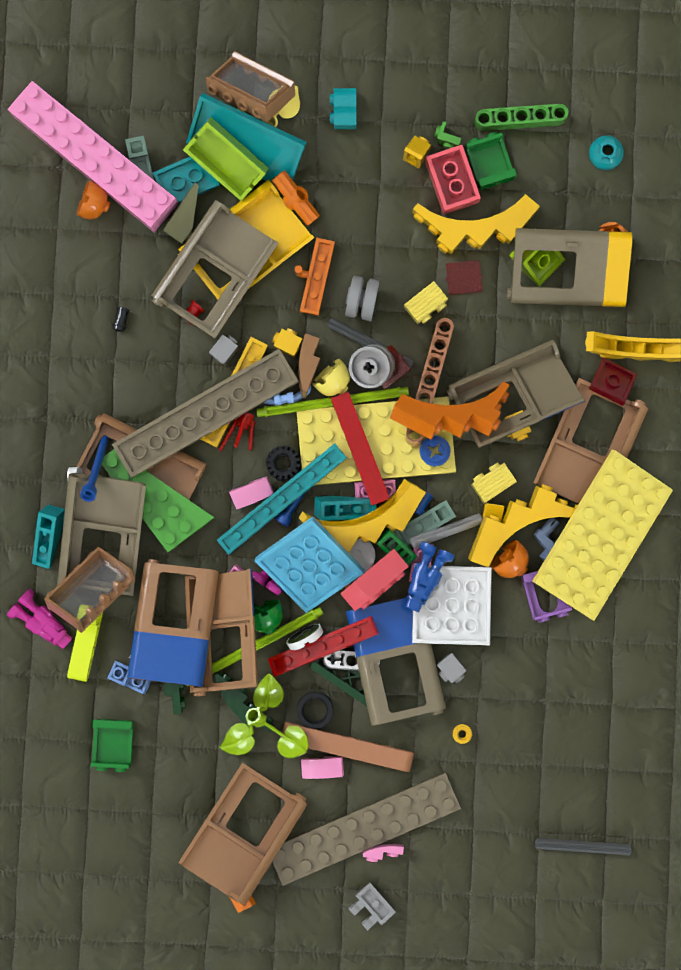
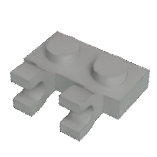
(375, 904)

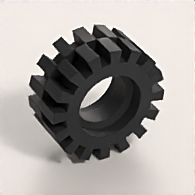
(275, 454)

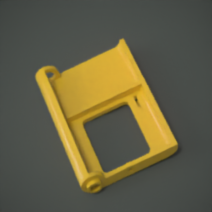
(269, 215)

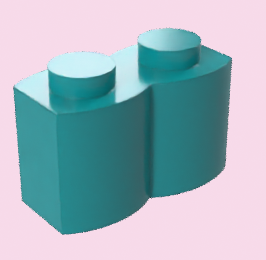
(344, 108)

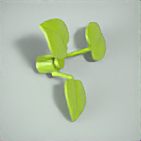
(239, 739)

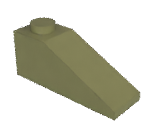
(182, 220)

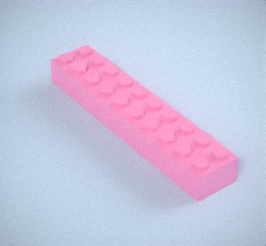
(93, 156)

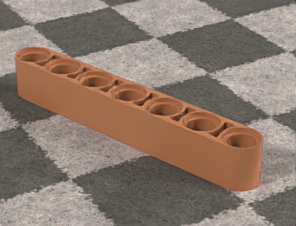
(431, 372)
(356, 748)

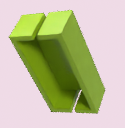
(225, 159)

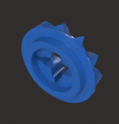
(436, 460)

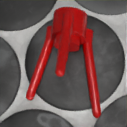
(244, 422)

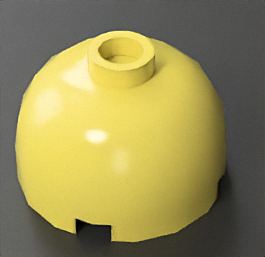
(333, 379)

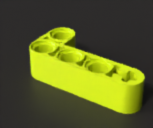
(84, 651)

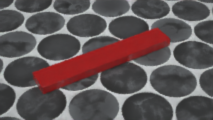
(360, 448)
(323, 646)

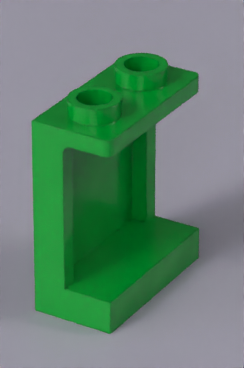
(490, 161)
(112, 744)

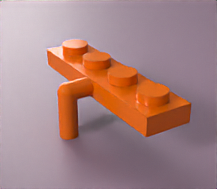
(316, 276)

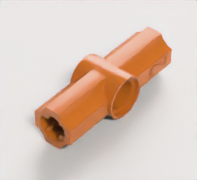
(295, 197)

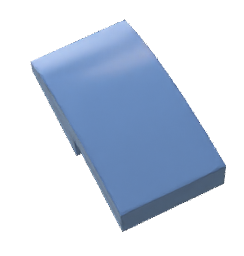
(119, 675)

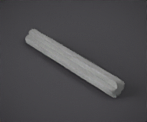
(446, 530)

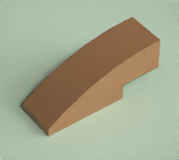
(307, 363)

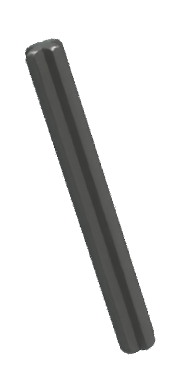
(357, 336)
(582, 846)

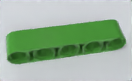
(528, 111)

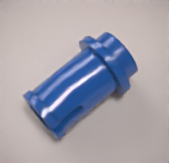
(424, 502)

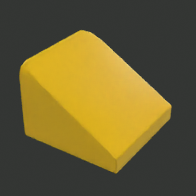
(493, 509)

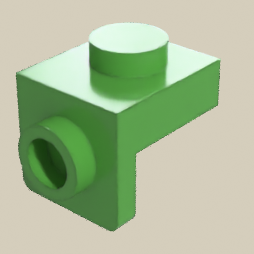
(447, 140)

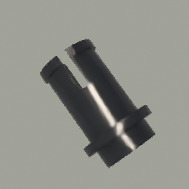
(120, 320)

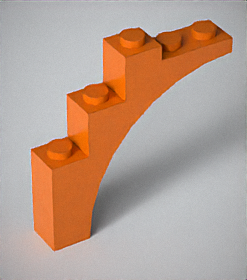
(456, 419)

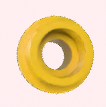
(462, 740)

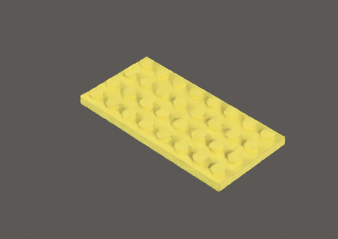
(387, 440)
(602, 535)

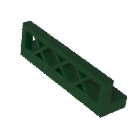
(355, 693)

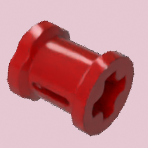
(195, 309)

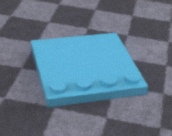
(309, 564)

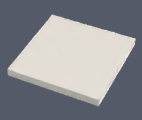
(456, 608)

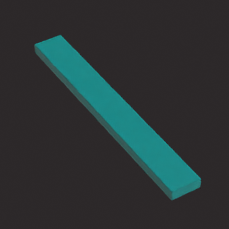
(282, 498)

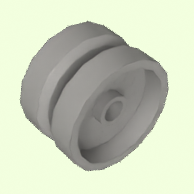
(362, 298)
(371, 355)

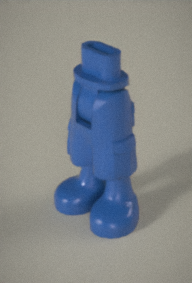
(424, 578)

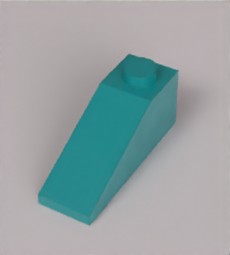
(341, 507)
(47, 536)

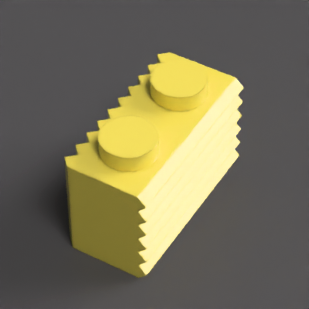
(425, 303)
(493, 482)

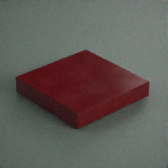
(613, 381)

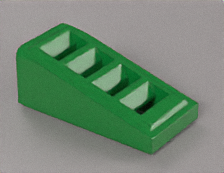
(395, 538)

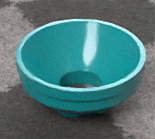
(603, 161)

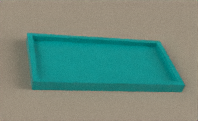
(269, 144)

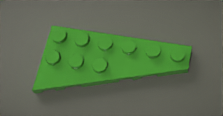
(164, 510)

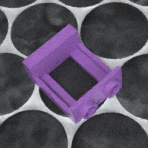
(536, 612)

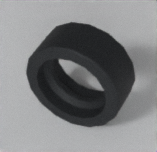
(300, 710)

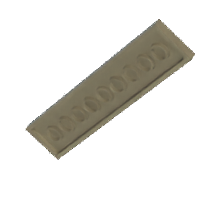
(205, 413)
(365, 828)

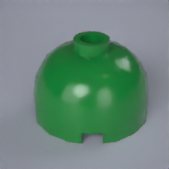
(268, 616)

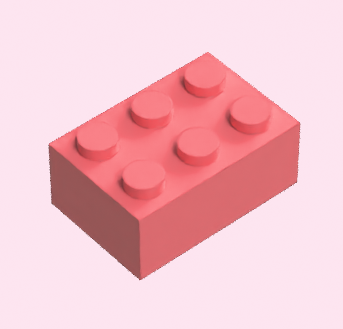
(452, 179)
(375, 581)

